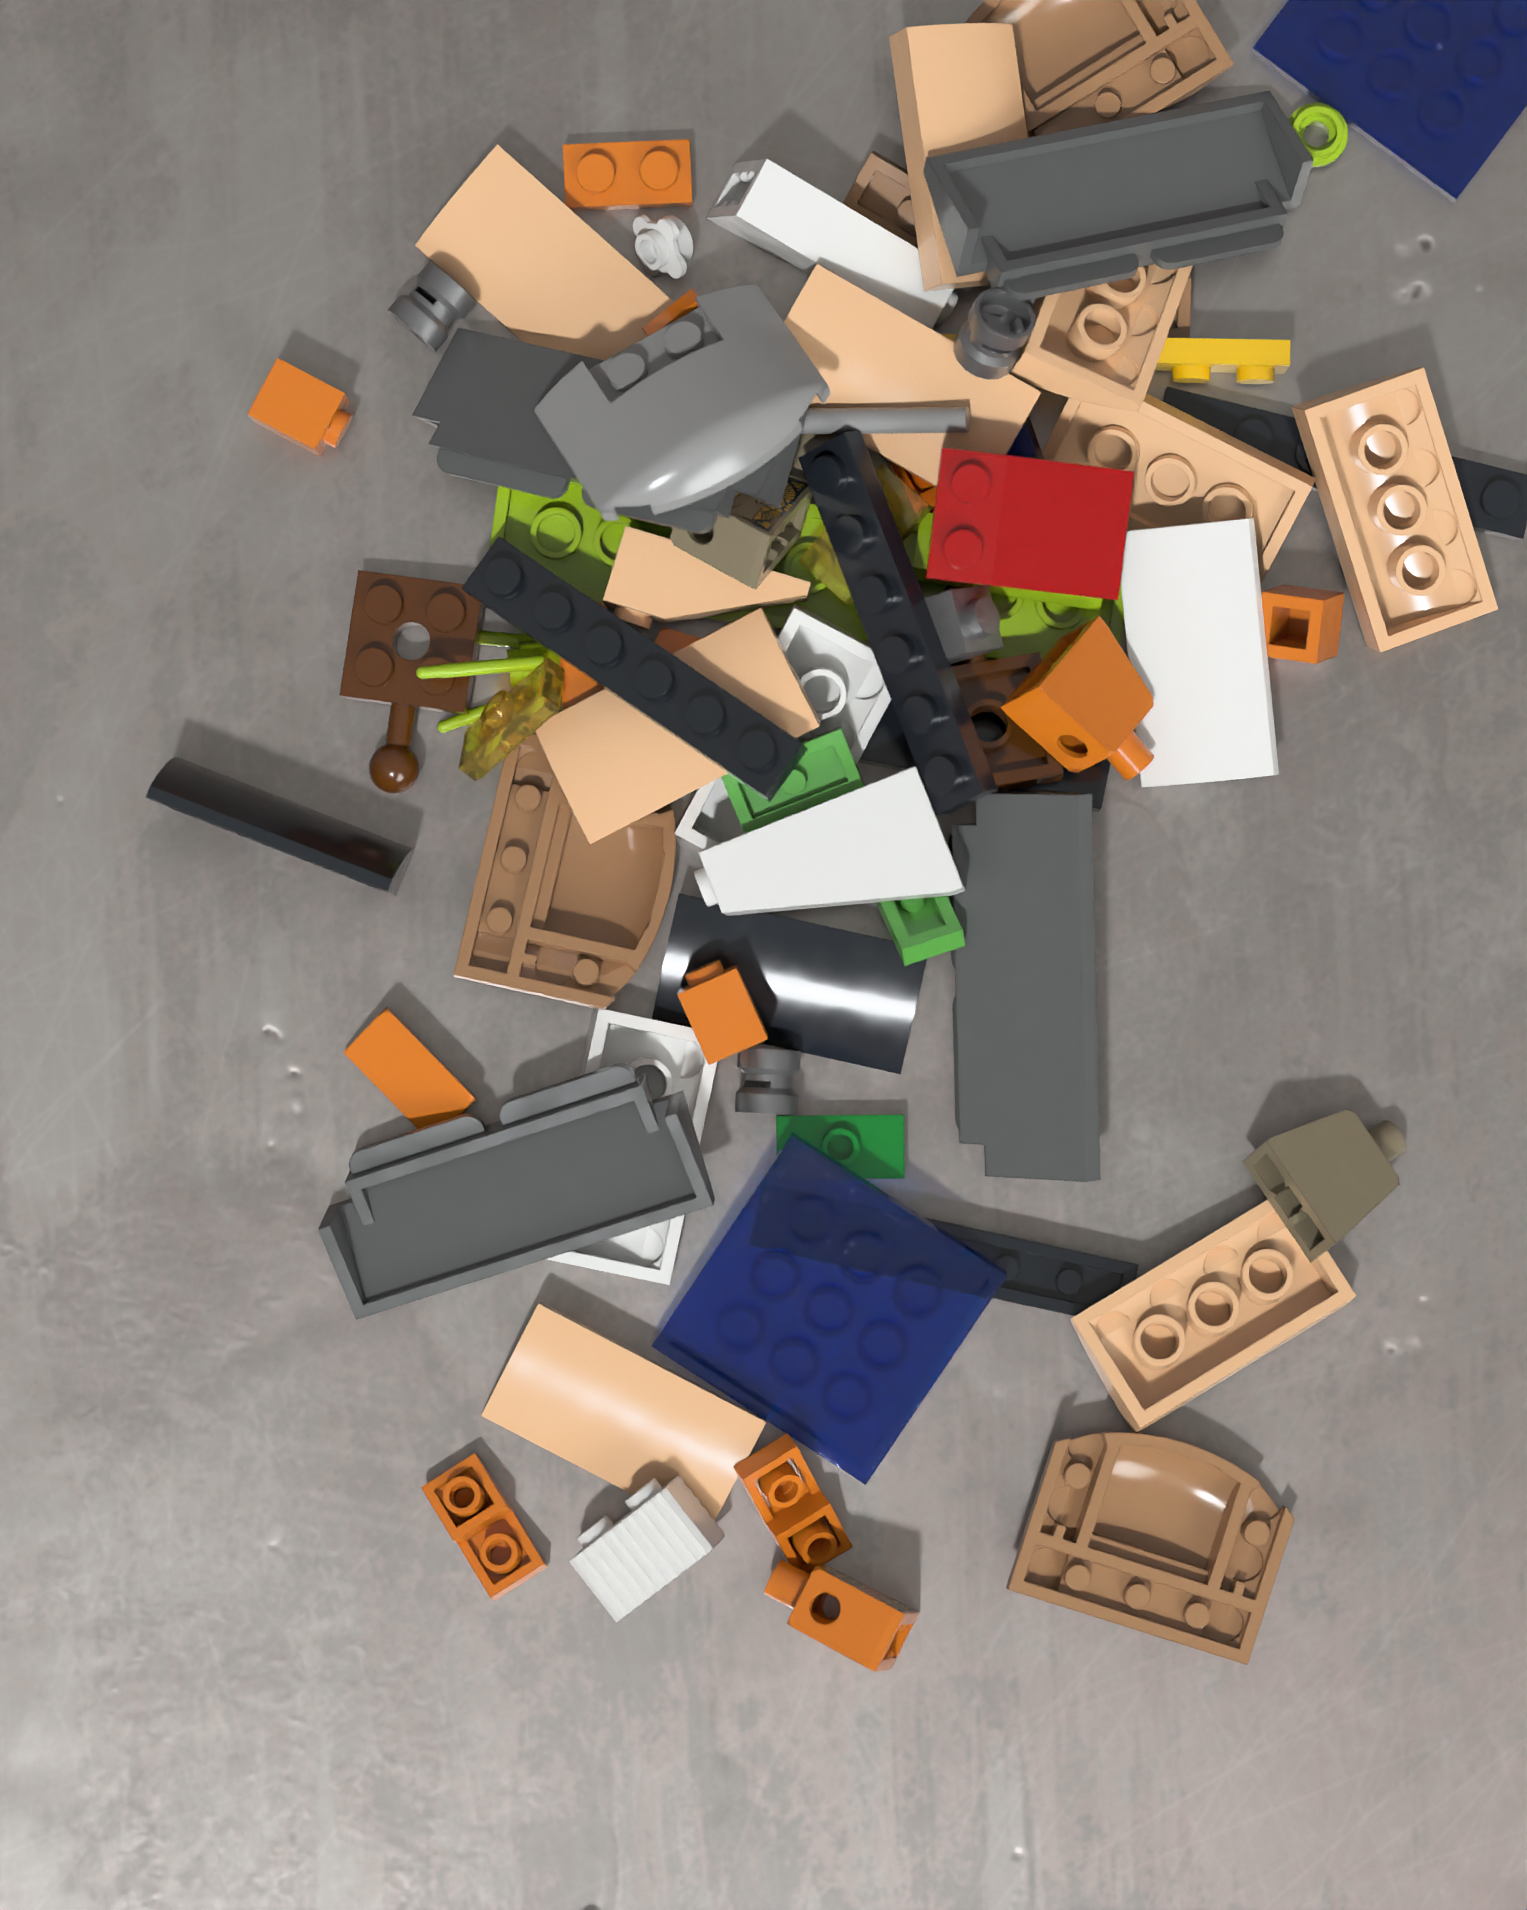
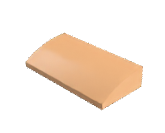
(953, 95)
(539, 264)
(1103, 338)
(890, 360)
(1395, 508)
(626, 766)
(1207, 1315)
(620, 1411)

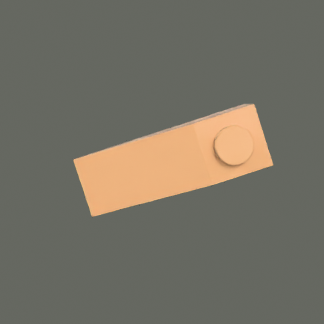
(671, 586)

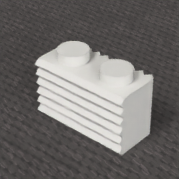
(645, 1547)

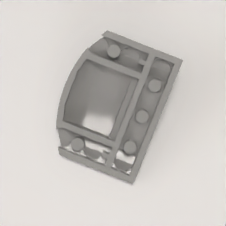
(684, 406)

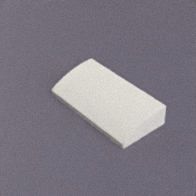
(1200, 651)
(844, 690)
(671, 1064)

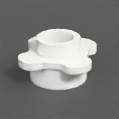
(663, 245)

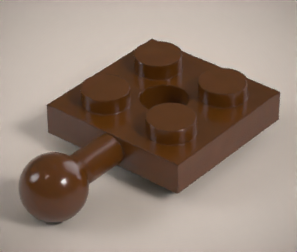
(378, 673)
(1015, 757)

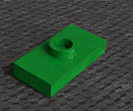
(862, 1143)

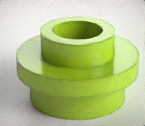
(1331, 122)

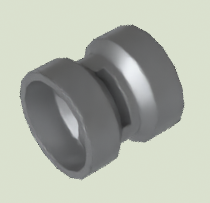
(432, 306)
(993, 334)
(772, 1067)

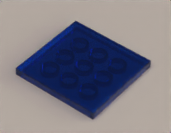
(1411, 76)
(829, 1308)

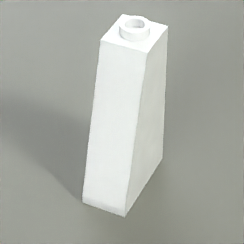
(813, 228)
(843, 852)

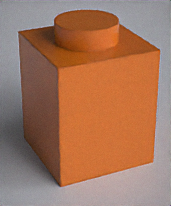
(301, 408)
(1302, 623)
(721, 1011)

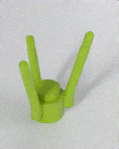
(518, 663)

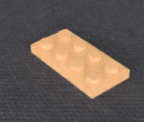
(1183, 469)

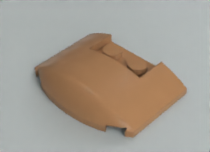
(1106, 57)
(550, 905)
(1154, 1540)

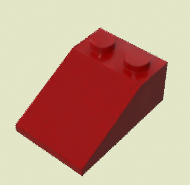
(1029, 524)

